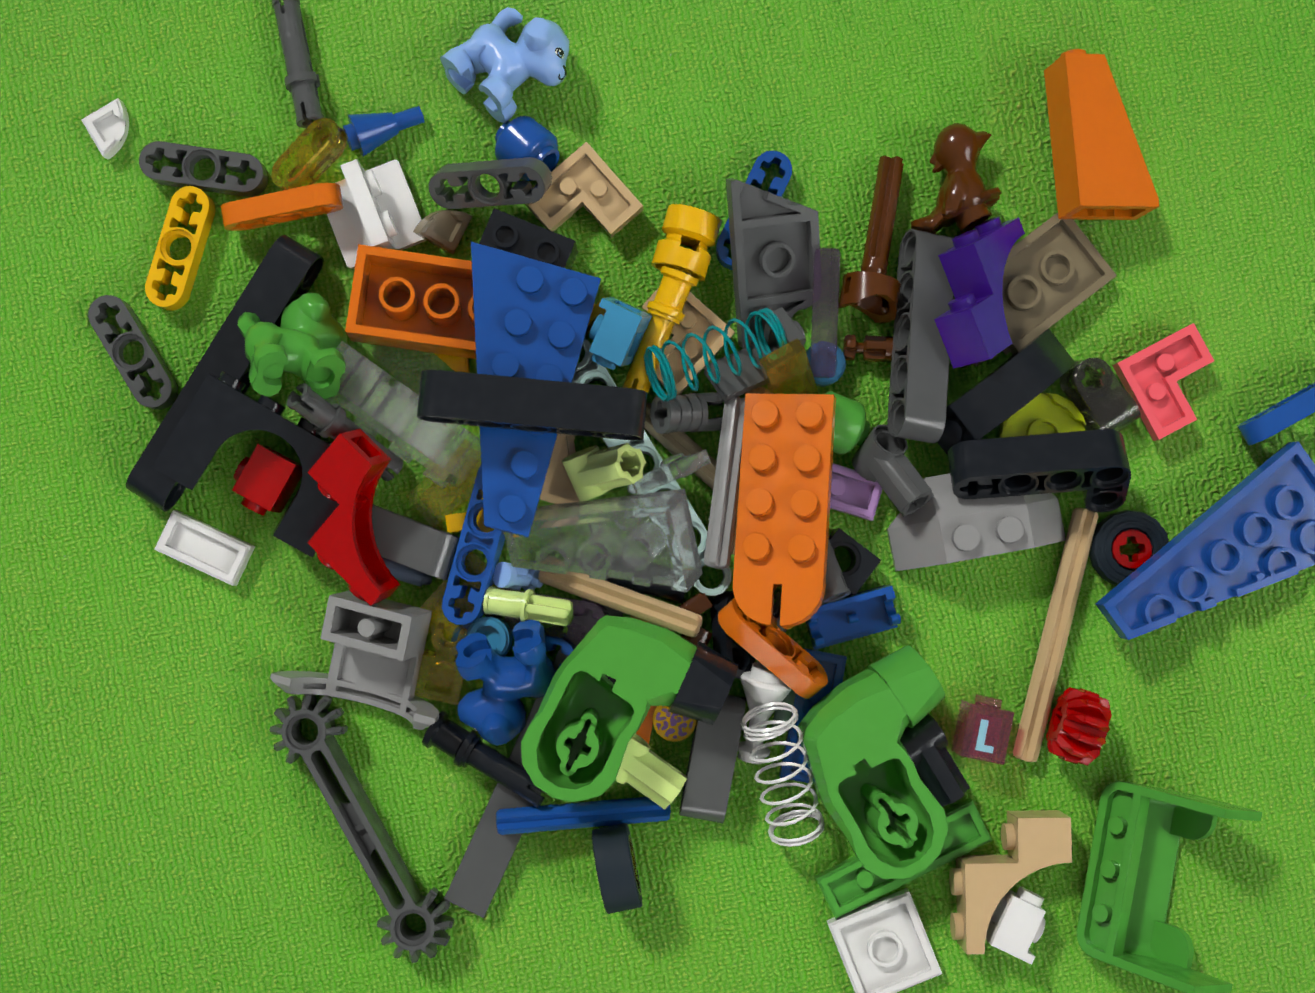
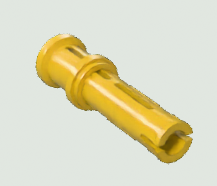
(665, 313)

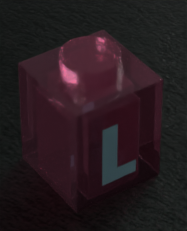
(983, 729)

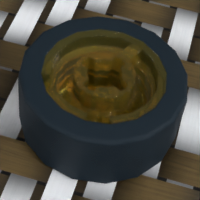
(616, 868)

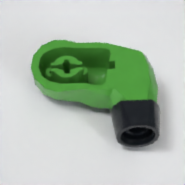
(605, 695)

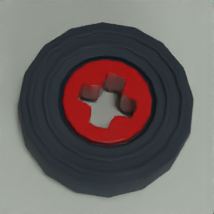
(1113, 533)

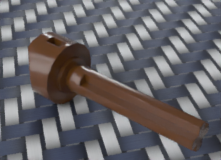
(871, 288)

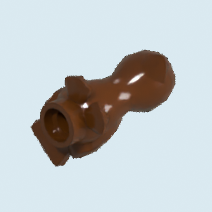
(963, 193)

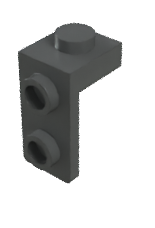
(751, 377)

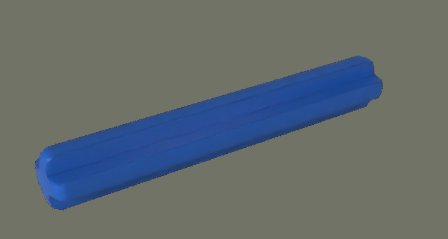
(579, 815)

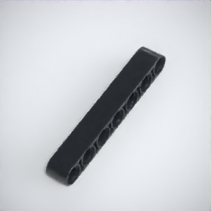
(280, 279)

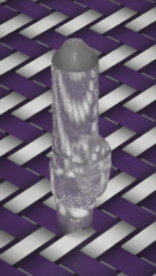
(671, 469)

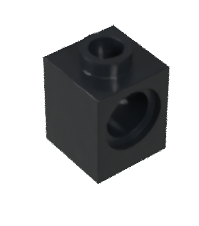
(862, 560)

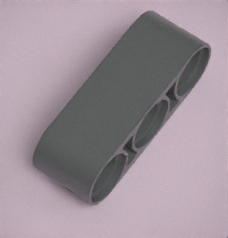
(413, 543)
(713, 763)

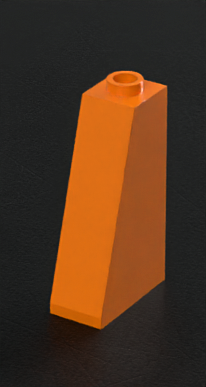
(1093, 143)

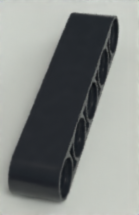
(531, 405)

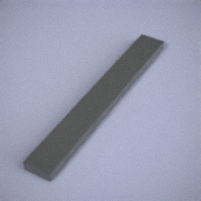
(489, 851)

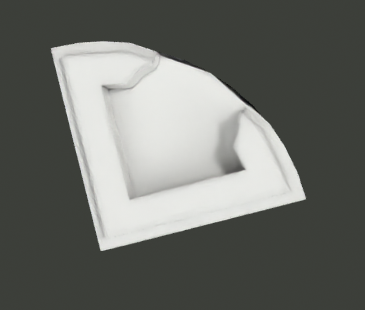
(108, 127)

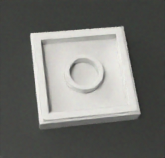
(884, 945)

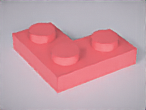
(1153, 377)

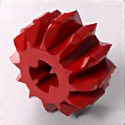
(1078, 726)

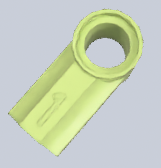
(601, 470)
(650, 773)

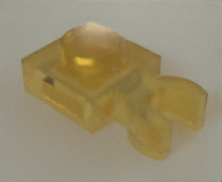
(438, 670)

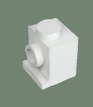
(1017, 923)

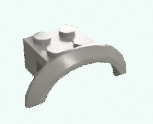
(372, 657)

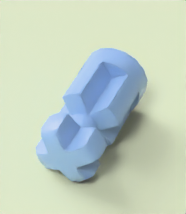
(515, 578)

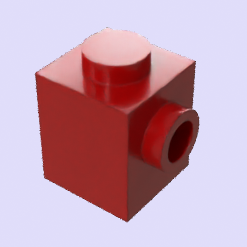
(266, 480)

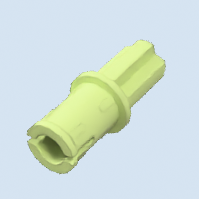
(528, 606)

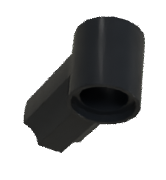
(934, 764)

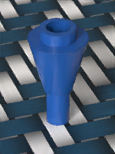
(374, 129)

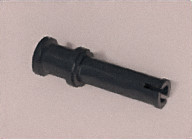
(468, 749)

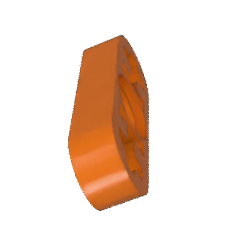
(282, 206)
(774, 651)

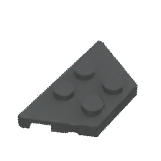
(770, 252)

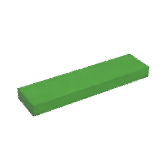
(851, 885)

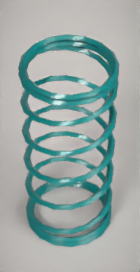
(666, 371)

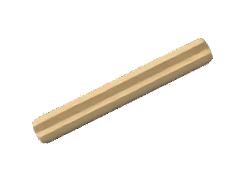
(626, 601)

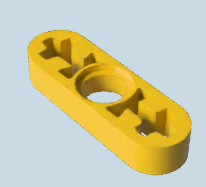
(202, 223)

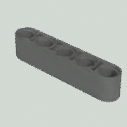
(918, 353)

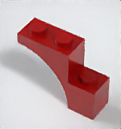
(346, 540)

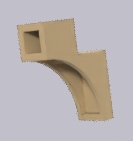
(981, 881)

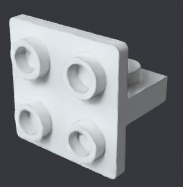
(375, 210)

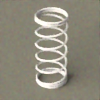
(771, 733)

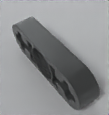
(503, 170)
(172, 176)
(128, 320)

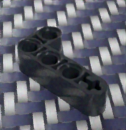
(1042, 465)

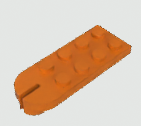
(784, 506)

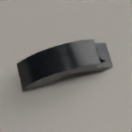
(1005, 390)

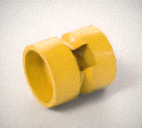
(691, 228)

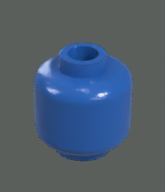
(526, 138)

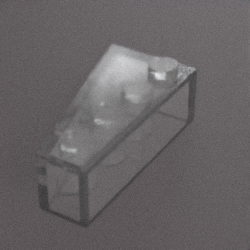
(391, 410)
(622, 537)

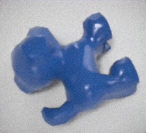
(497, 707)

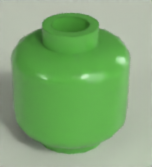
(850, 424)

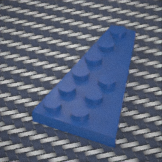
(530, 327)
(1235, 547)

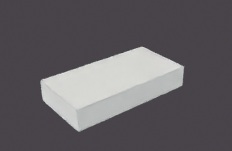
(204, 548)

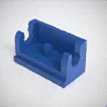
(853, 617)

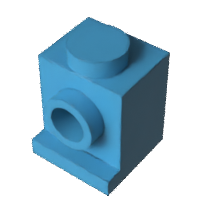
(617, 333)

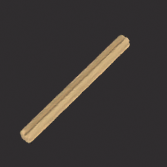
(1055, 635)

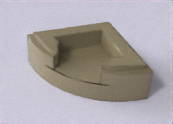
(444, 228)

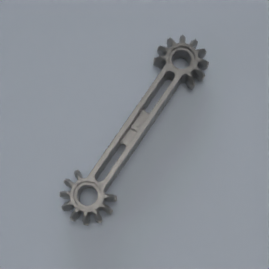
(363, 827)

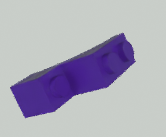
(975, 270)

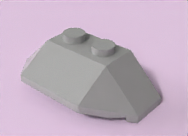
(967, 529)

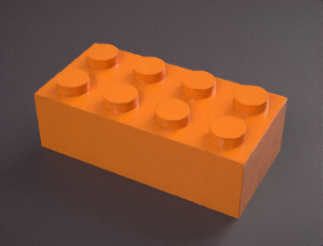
(412, 302)

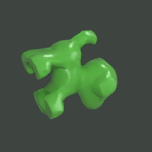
(300, 346)

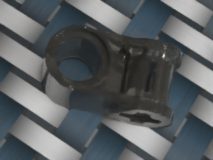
(1103, 400)

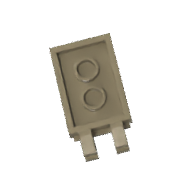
(1048, 278)

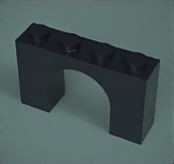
(223, 411)

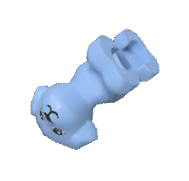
(537, 54)

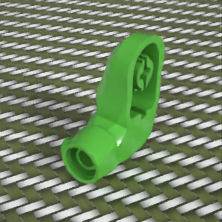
(866, 770)

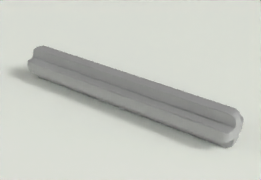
(725, 487)

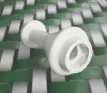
(760, 688)

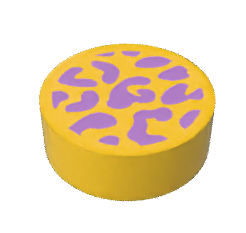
(672, 726)

